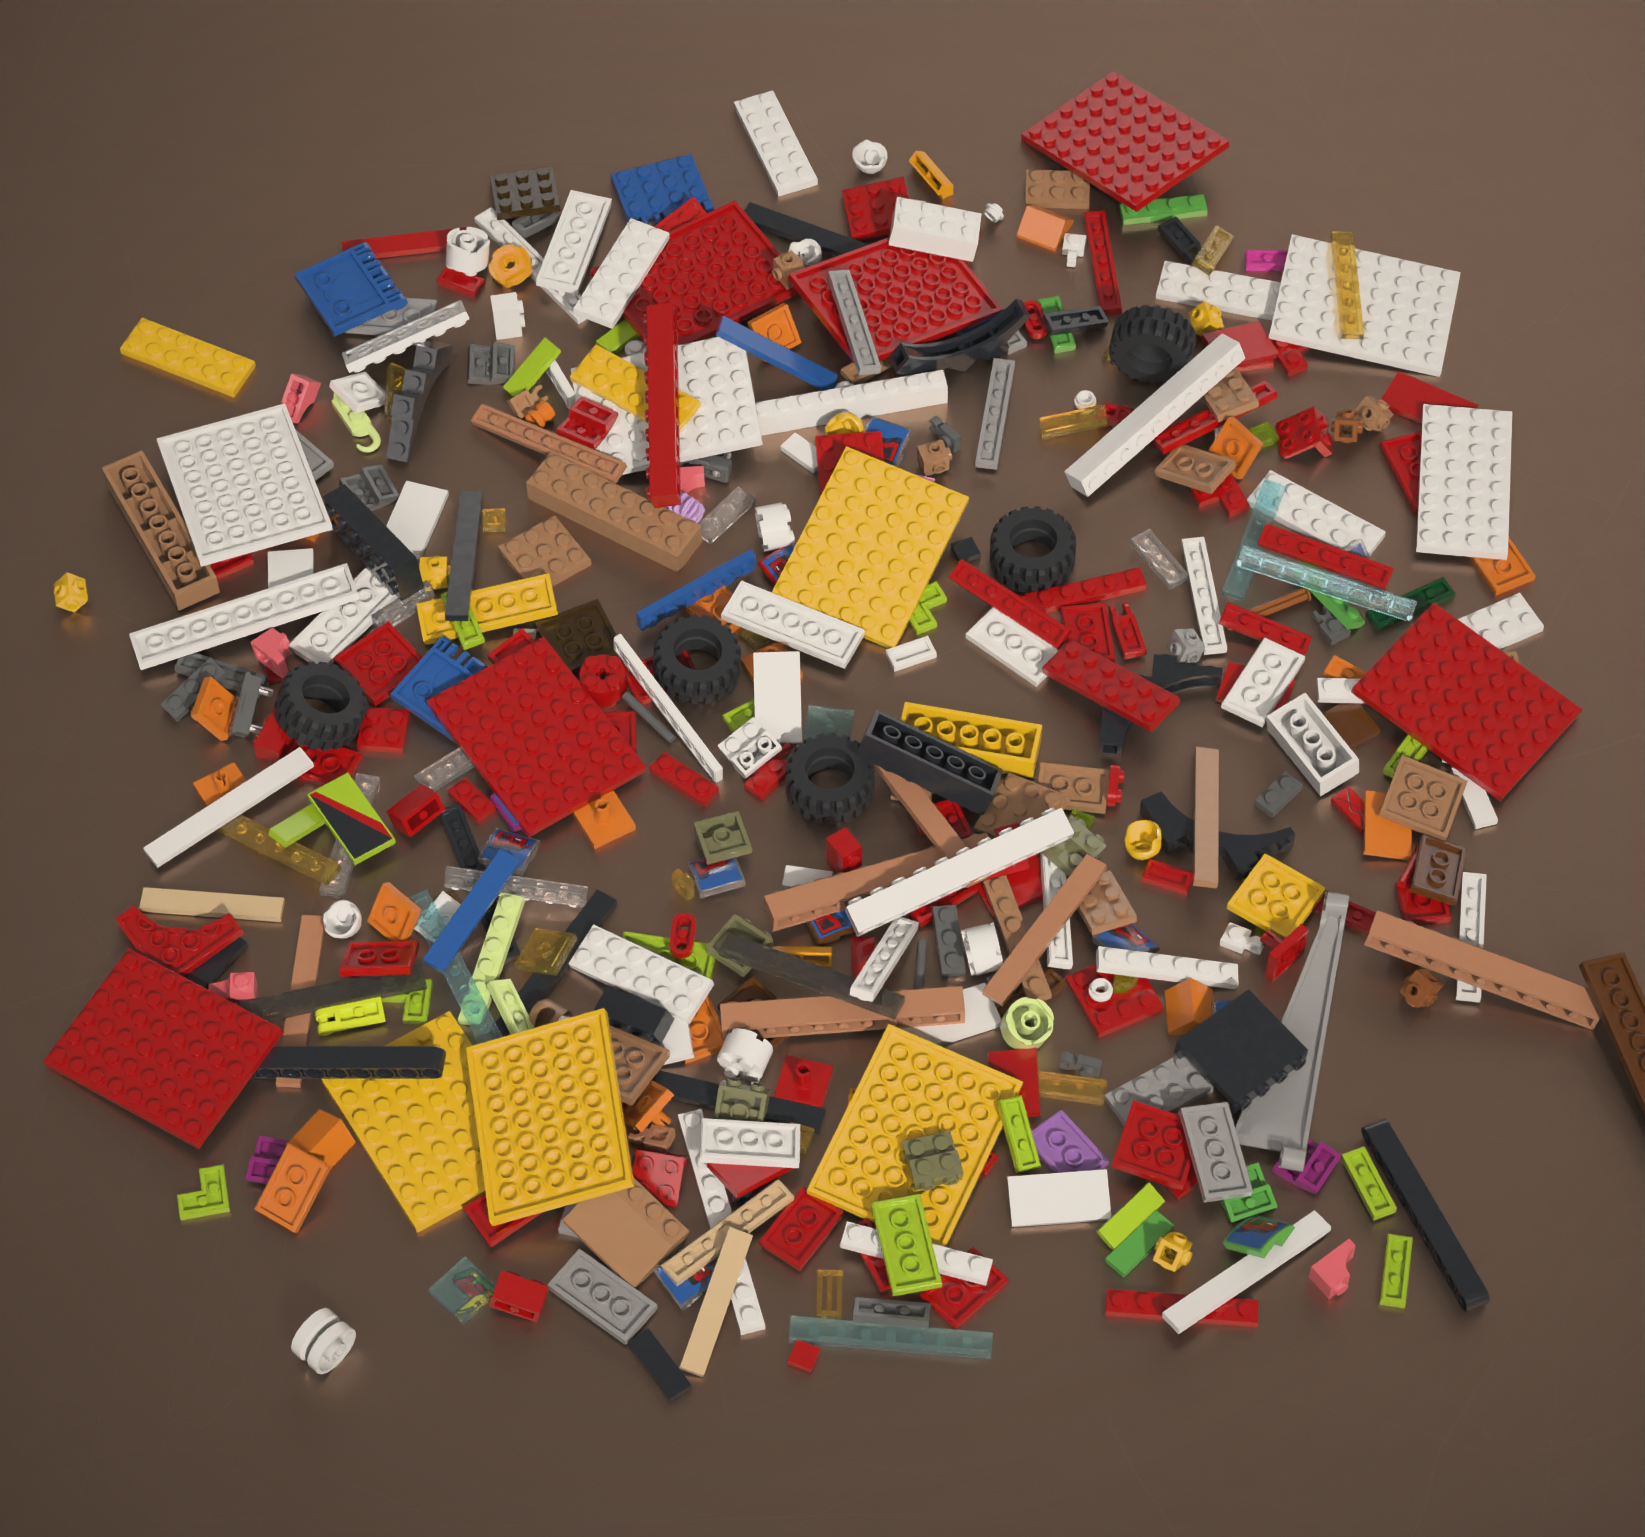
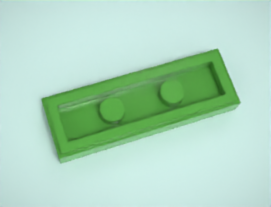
(1061, 342)
(1139, 1244)

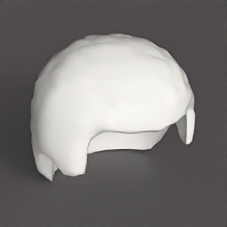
(869, 156)
(808, 251)
(342, 919)

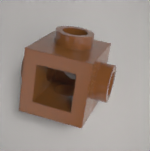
(1347, 426)
(1421, 988)

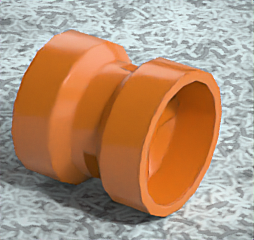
(541, 414)

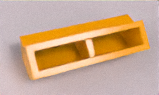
(921, 157)
(800, 951)

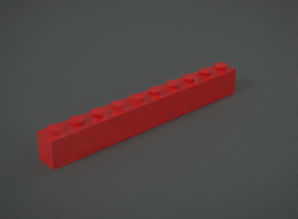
(663, 405)

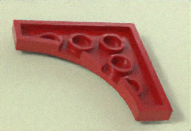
(177, 947)

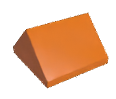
(1043, 227)
(1187, 1006)
(324, 1138)

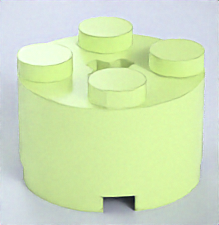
(1026, 1011)

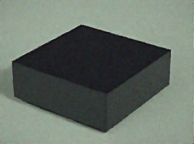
(966, 550)

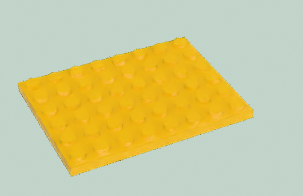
(871, 546)
(907, 1095)
(549, 1117)
(420, 1129)

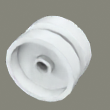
(323, 1341)

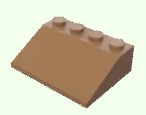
(628, 1231)

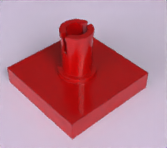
(1284, 951)
(804, 1081)

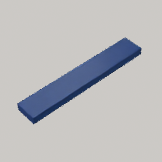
(776, 354)
(471, 911)

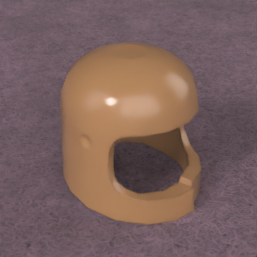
(547, 1012)

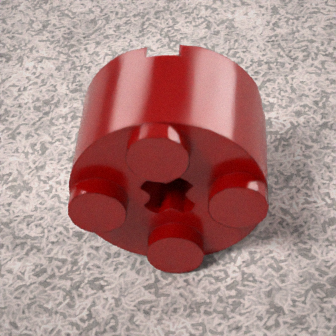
(604, 679)

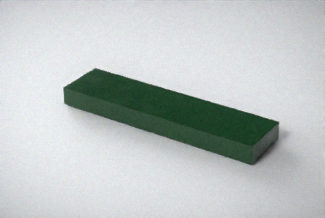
(1433, 592)

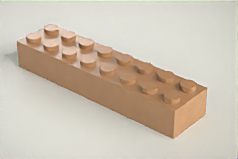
(614, 512)
(159, 530)

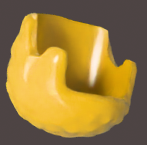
(844, 423)
(1143, 839)

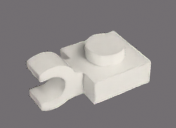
(1073, 246)
(1239, 938)

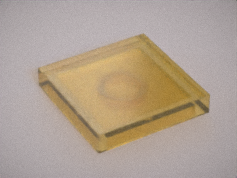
(546, 951)

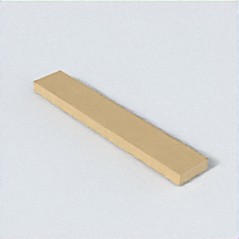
(212, 904)
(709, 1244)
(715, 1302)

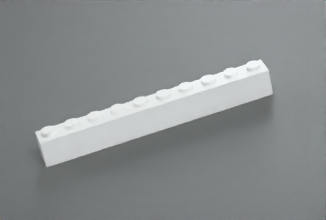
(860, 399)
(1154, 415)
(958, 872)

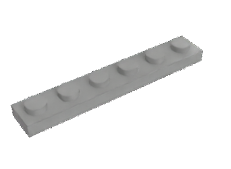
(854, 322)
(995, 414)

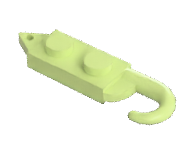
(357, 423)

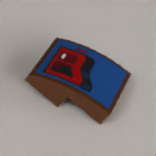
(830, 927)

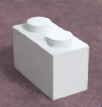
(507, 315)

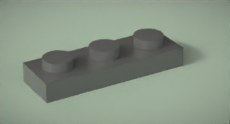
(185, 696)
(948, 941)
(891, 1312)

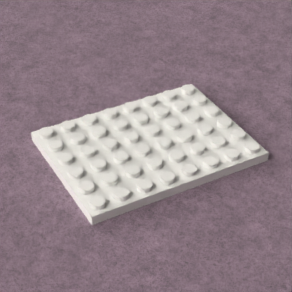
(1402, 305)
(725, 421)
(243, 484)

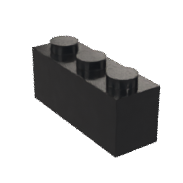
(635, 1015)

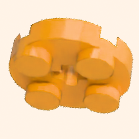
(516, 274)

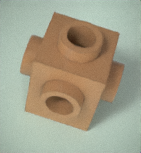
(784, 265)
(1374, 413)
(933, 457)

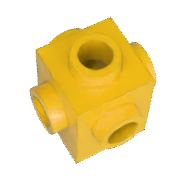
(1206, 318)
(435, 571)
(70, 592)
(1173, 1251)

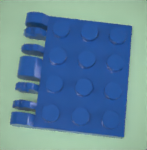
(660, 189)
(350, 289)
(432, 676)

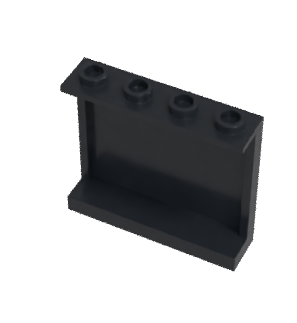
(1243, 1050)

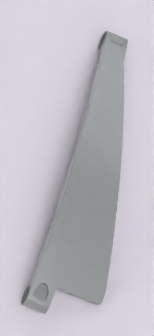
(1285, 1112)

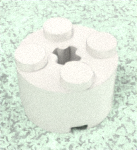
(467, 250)
(773, 526)
(982, 949)
(744, 1055)

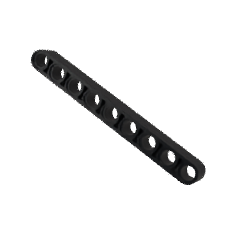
(353, 1062)
(1425, 1215)

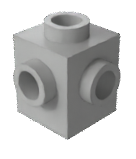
(1186, 646)

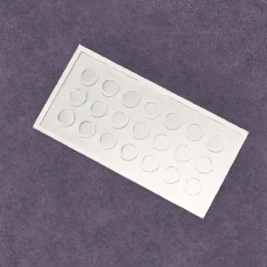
(1464, 482)

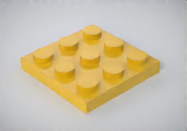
(1276, 897)

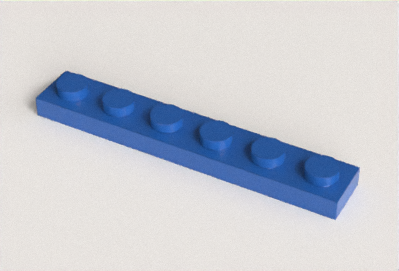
(695, 590)

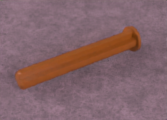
(1281, 602)

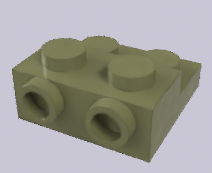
(722, 837)
(1072, 851)
(743, 928)
(741, 1101)
(932, 1161)

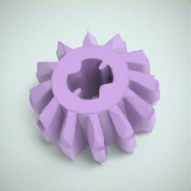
(689, 508)

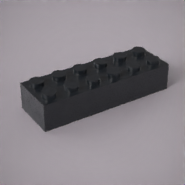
(373, 543)
(929, 762)

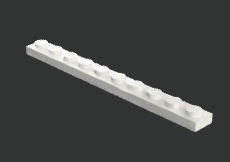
(716, 1209)

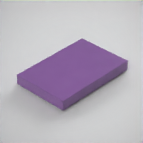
(1065, 1146)

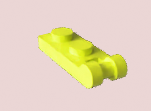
(350, 1016)

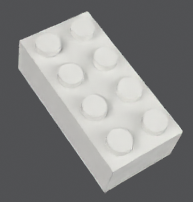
(935, 229)
(1313, 744)

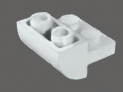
(749, 747)

